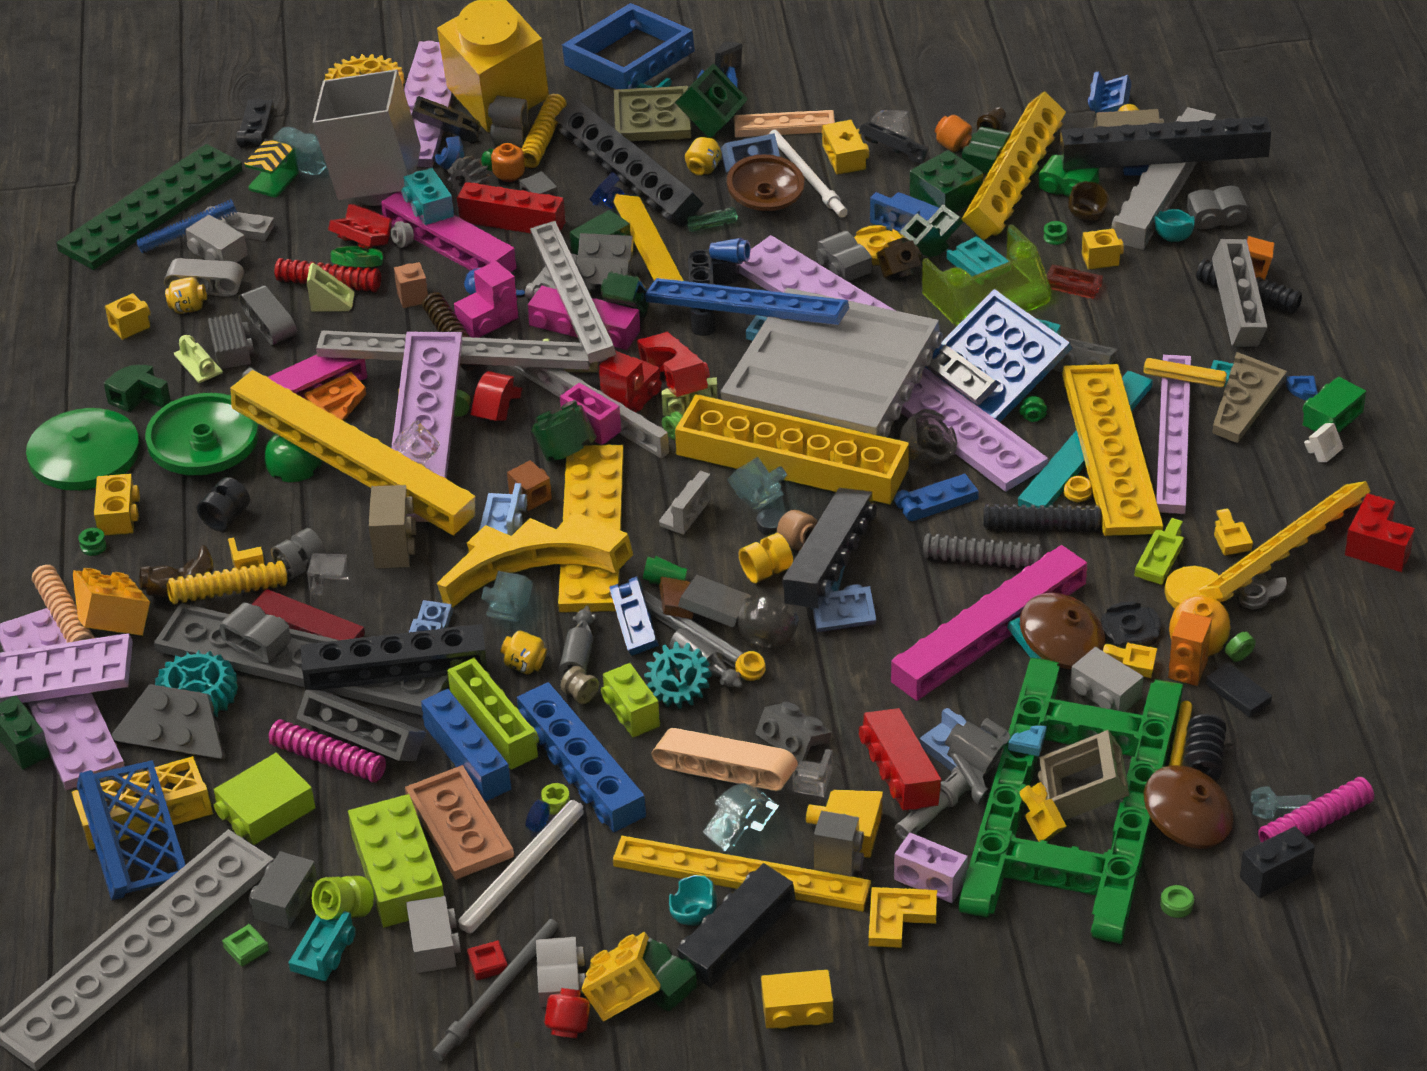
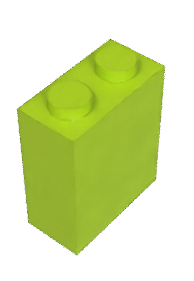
(263, 799)

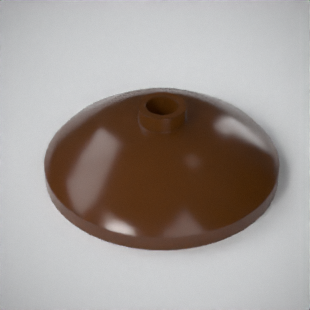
(765, 182)
(1060, 628)
(1188, 806)

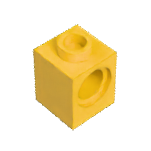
(1101, 248)
(128, 316)

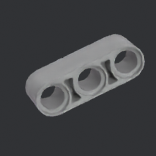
(218, 277)

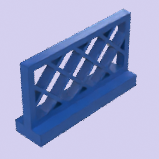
(104, 834)

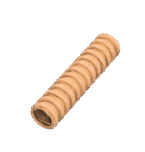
(60, 603)

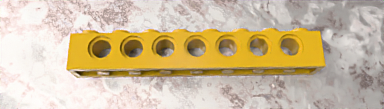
(1014, 167)

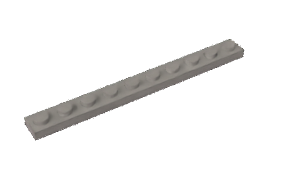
(573, 292)
(474, 350)

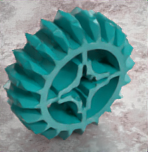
(199, 674)

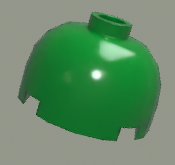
(289, 460)

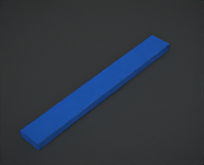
(747, 301)

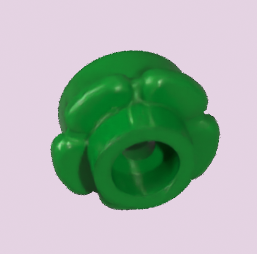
(1033, 409)

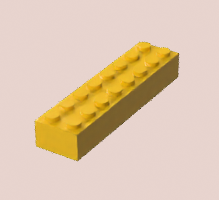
(805, 449)

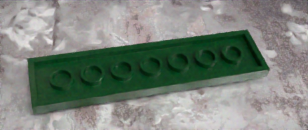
(149, 206)

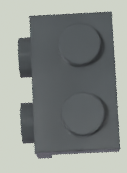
(791, 729)

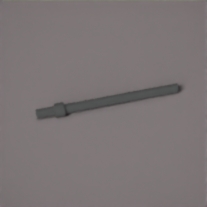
(459, 1029)

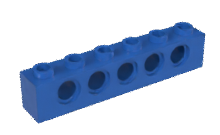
(582, 758)

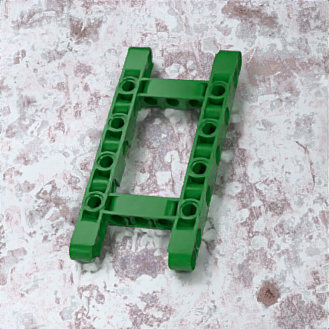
(1107, 875)

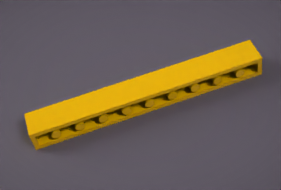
(351, 450)

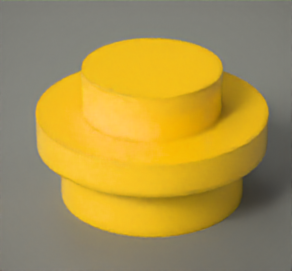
(1078, 489)
(750, 665)

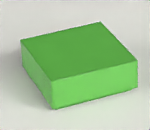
(245, 945)

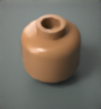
(796, 528)

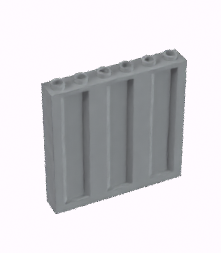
(839, 373)

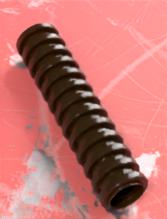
(445, 319)

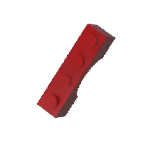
(682, 368)

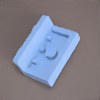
(504, 511)

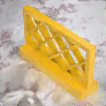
(182, 802)

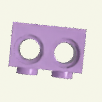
(930, 867)

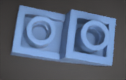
(432, 616)

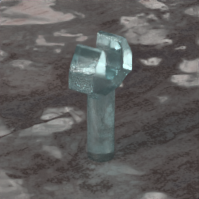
(1273, 802)

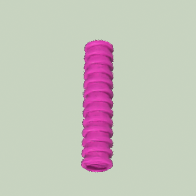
(327, 750)
(1323, 810)

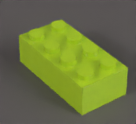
(394, 856)

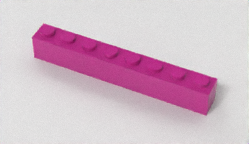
(983, 624)

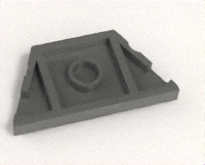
(172, 722)

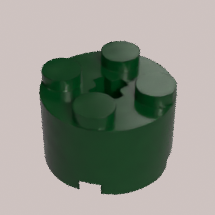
(563, 431)

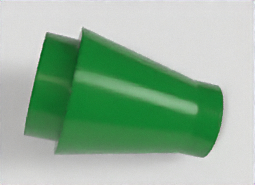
(658, 567)

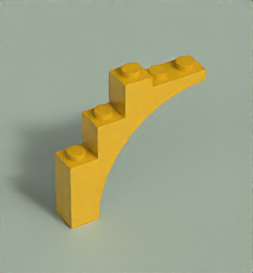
(533, 545)

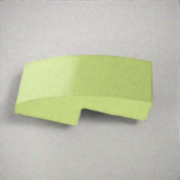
(671, 403)

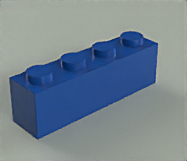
(466, 744)

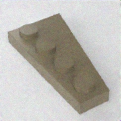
(1246, 395)

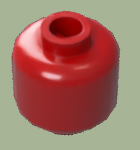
(567, 1013)

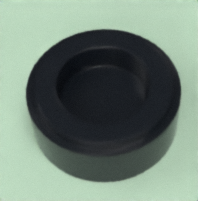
(768, 520)

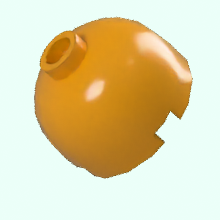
(1210, 608)

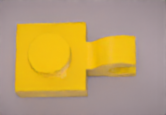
(1231, 536)
(1135, 656)
(1043, 813)

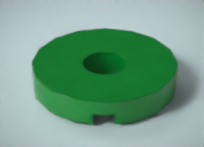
(356, 257)

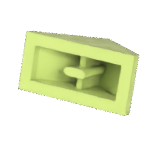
(327, 292)

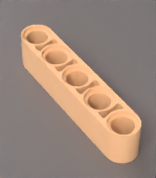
(724, 759)

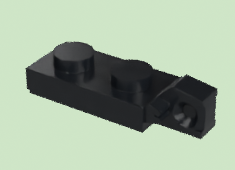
(896, 142)

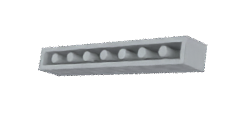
(1154, 193)

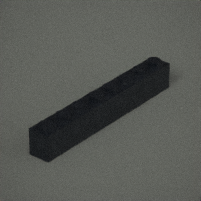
(1165, 143)

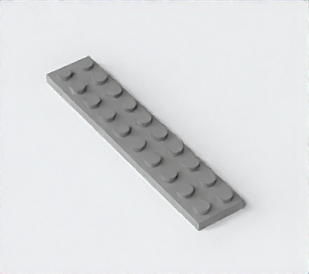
(131, 949)

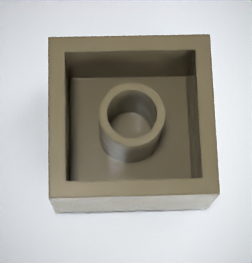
(391, 526)

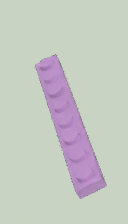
(1173, 441)

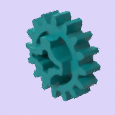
(663, 675)

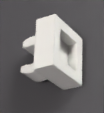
(1324, 442)

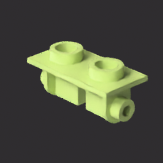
(196, 360)

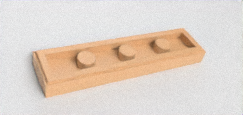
(784, 123)

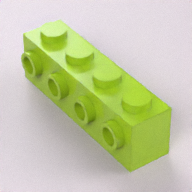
(493, 713)

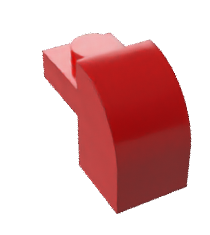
(494, 395)

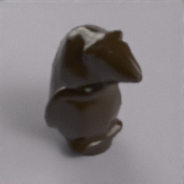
(155, 578)

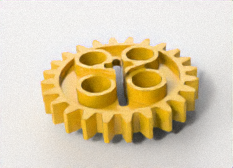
(363, 65)

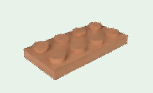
(459, 822)

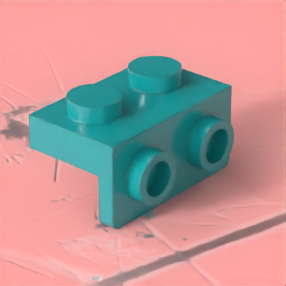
(323, 946)

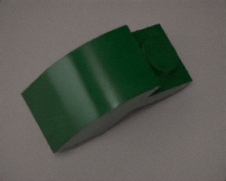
(932, 234)
(134, 384)

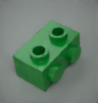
(1335, 403)

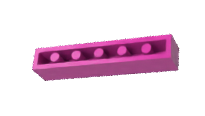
(452, 237)

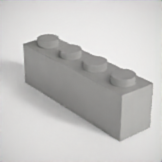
(1239, 293)

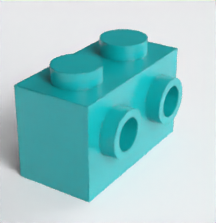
(427, 196)

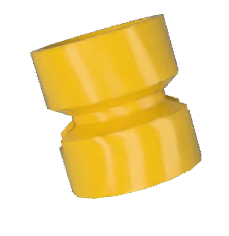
(763, 558)

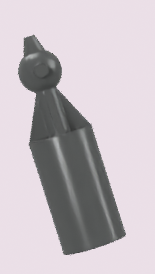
(578, 642)
(717, 667)

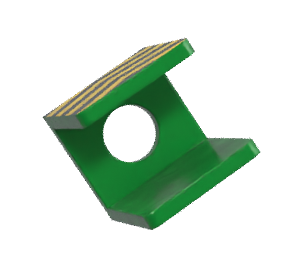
(275, 172)

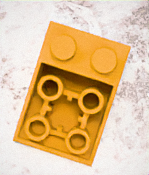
(109, 602)

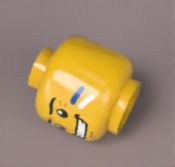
(703, 156)
(185, 295)
(523, 652)

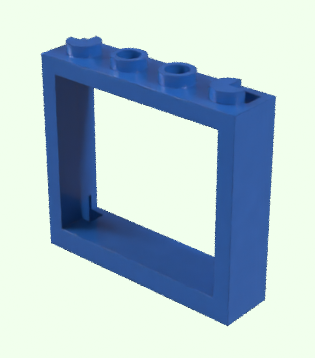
(581, 50)

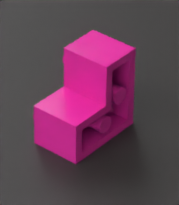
(492, 303)

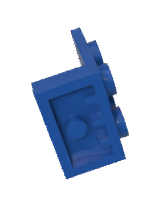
(898, 210)

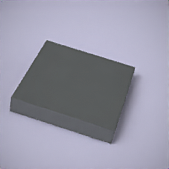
(713, 600)

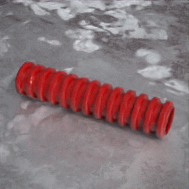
(351, 277)

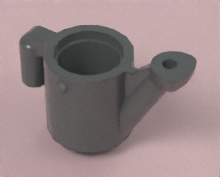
(976, 752)

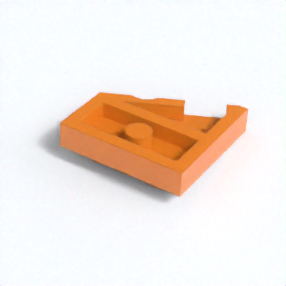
(338, 395)

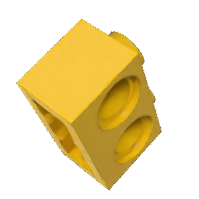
(115, 504)

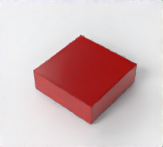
(487, 960)

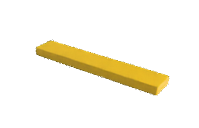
(647, 238)

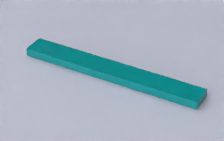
(1070, 459)

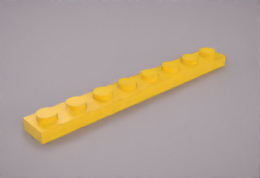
(1290, 537)

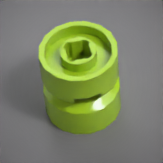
(349, 894)

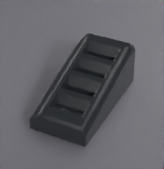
(728, 56)

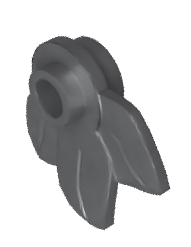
(1260, 591)

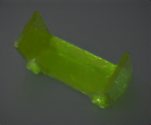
(1018, 280)

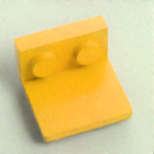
(619, 977)

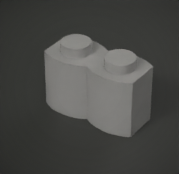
(558, 966)

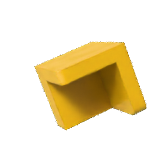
(246, 557)

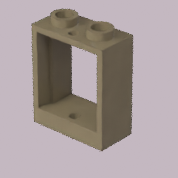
(1076, 757)

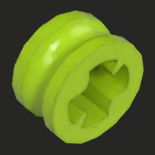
(552, 794)

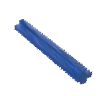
(180, 229)

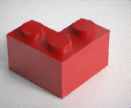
(629, 380)
(1376, 538)

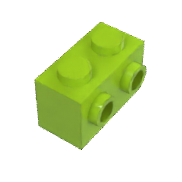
(630, 700)

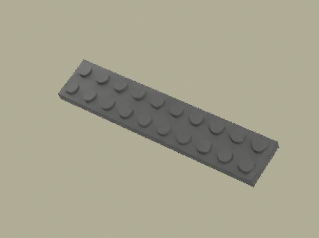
(199, 629)

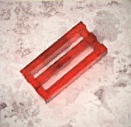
(1074, 281)

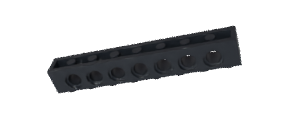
(628, 162)

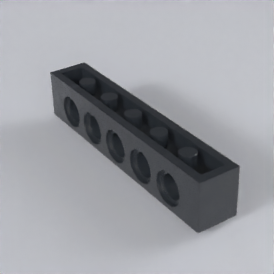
(390, 657)

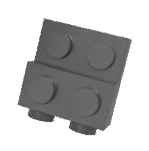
(600, 255)

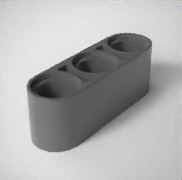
(268, 315)

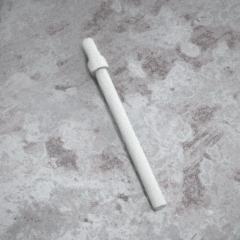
(829, 197)

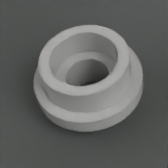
(402, 234)

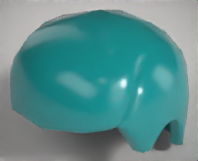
(1174, 225)
(693, 900)

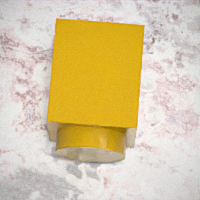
(492, 54)

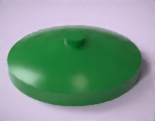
(200, 435)
(80, 446)

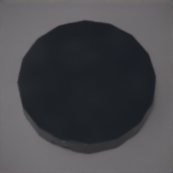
(1131, 624)

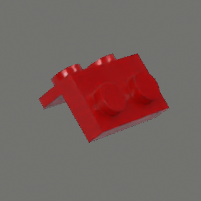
(362, 226)

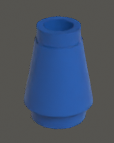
(731, 250)

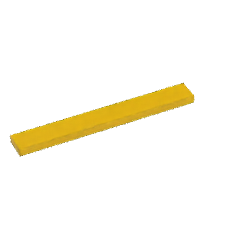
(732, 870)

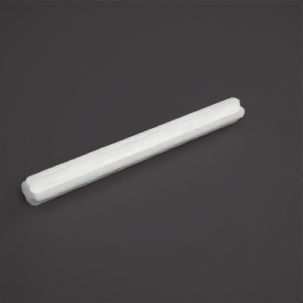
(520, 867)

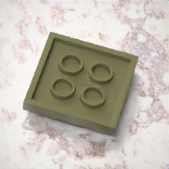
(650, 114)

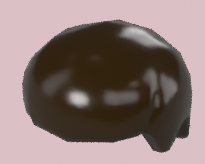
(1088, 201)

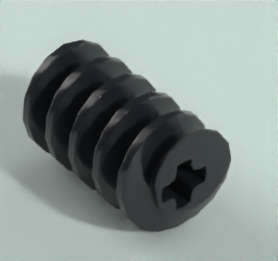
(1205, 744)

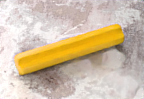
(1185, 372)

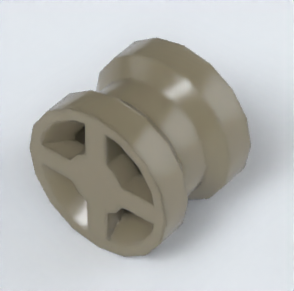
(579, 684)

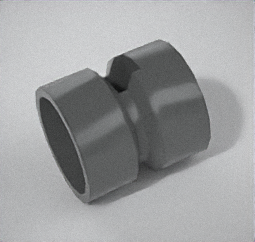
(298, 552)

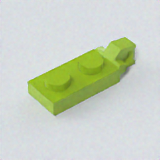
(1160, 553)

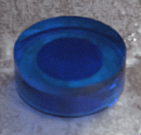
(538, 816)

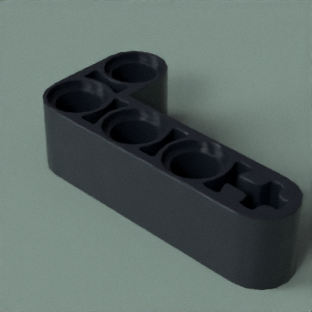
(708, 271)

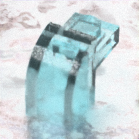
(756, 484)
(508, 597)
(738, 809)

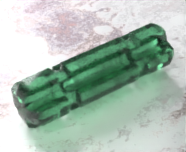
(712, 219)

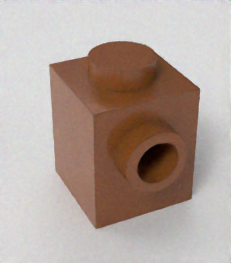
(534, 483)

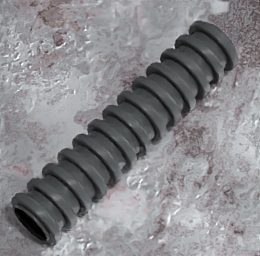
(980, 551)

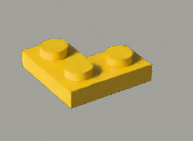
(893, 907)

